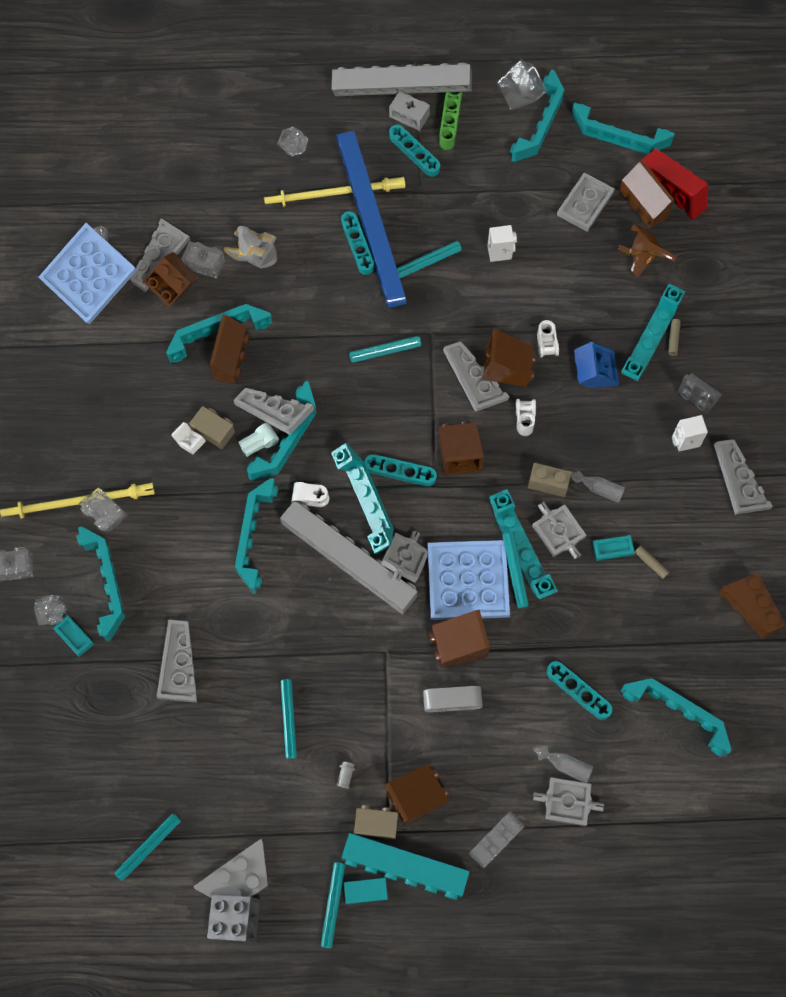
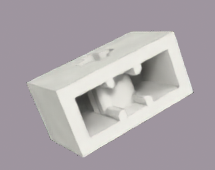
(501, 243)
(689, 433)

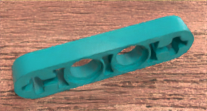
(413, 151)
(359, 242)
(401, 467)
(577, 692)

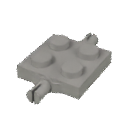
(559, 530)
(405, 557)
(568, 801)

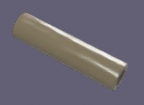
(674, 337)
(652, 562)

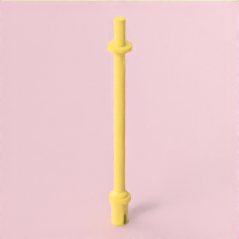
(386, 184)
(133, 491)

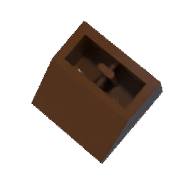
(170, 279)

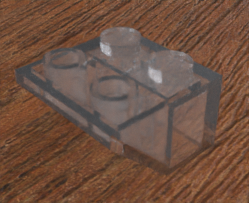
(521, 85)
(103, 510)

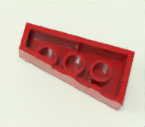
(679, 182)

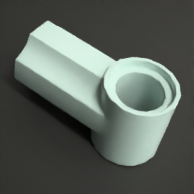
(263, 437)

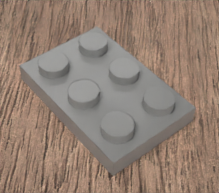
(585, 202)

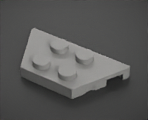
(240, 876)

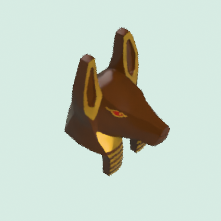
(644, 250)

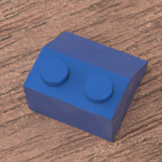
(596, 366)

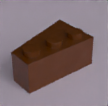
(755, 604)

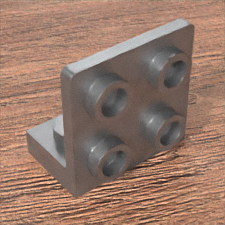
(698, 392)
(234, 918)

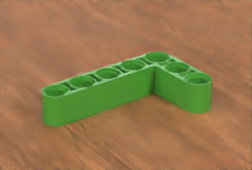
(450, 115)

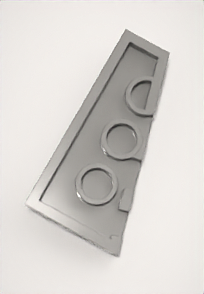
(163, 242)
(470, 375)
(274, 410)
(740, 481)
(177, 666)

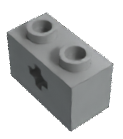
(409, 110)

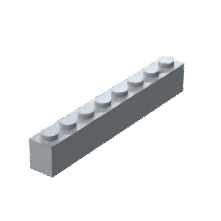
(403, 79)
(348, 556)

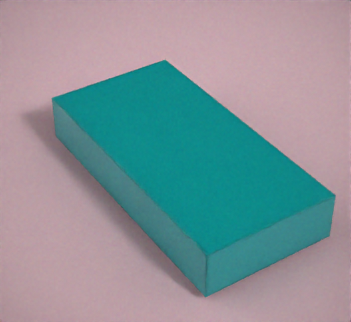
(613, 547)
(73, 636)
(365, 891)

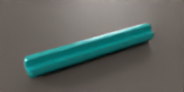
(429, 259)
(385, 349)
(515, 570)
(288, 719)
(147, 847)
(332, 905)

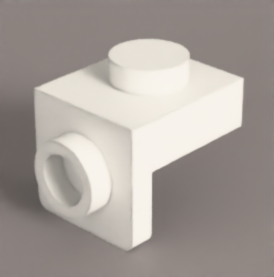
(188, 438)

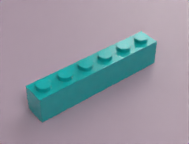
(405, 865)

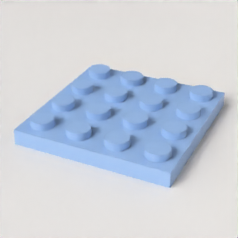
(87, 273)
(468, 579)

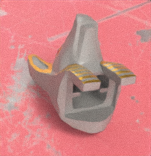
(254, 248)

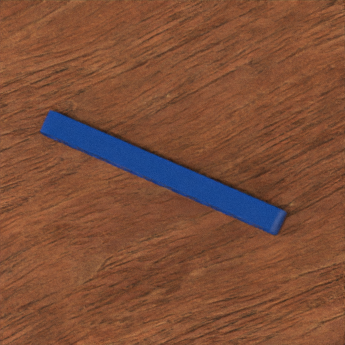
(371, 219)

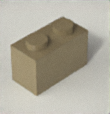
(212, 427)
(549, 479)
(376, 823)

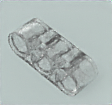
(496, 839)

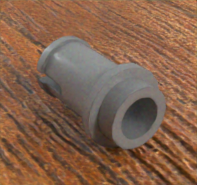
(345, 775)

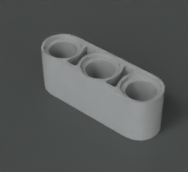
(452, 699)

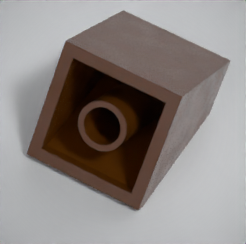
(508, 360)
(460, 448)
(460, 639)
(416, 794)

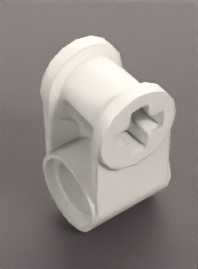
(548, 342)
(525, 414)
(308, 494)

